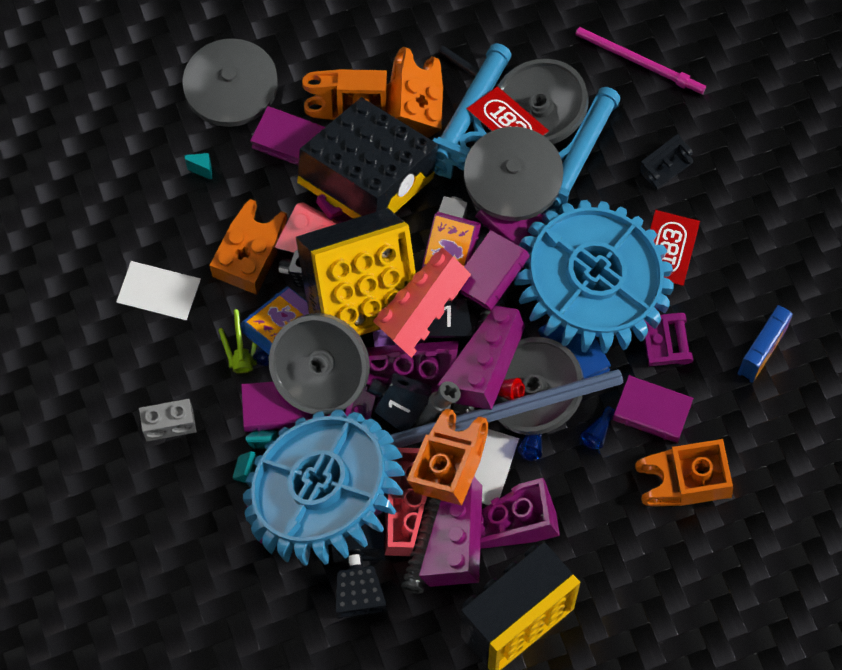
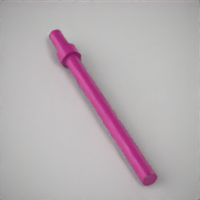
(682, 80)

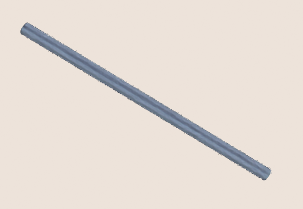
(517, 405)

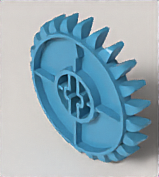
(595, 274)
(322, 485)

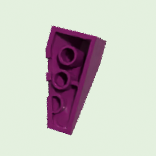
(519, 516)

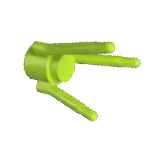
(242, 360)

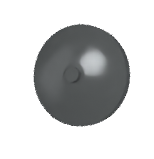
(230, 82)
(550, 93)
(513, 173)
(319, 363)
(542, 366)

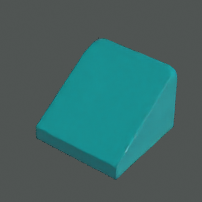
(199, 164)
(259, 439)
(244, 466)

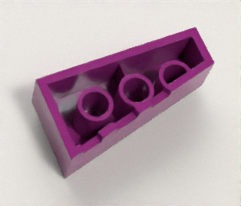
(486, 358)
(426, 365)
(455, 542)

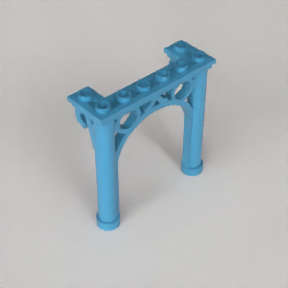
(452, 143)

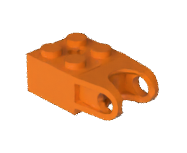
(343, 88)
(416, 93)
(248, 249)
(448, 459)
(681, 478)

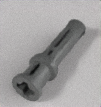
(438, 401)

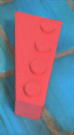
(302, 221)
(422, 301)
(404, 525)

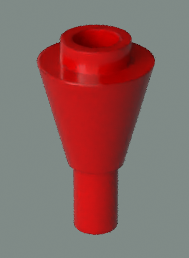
(512, 389)

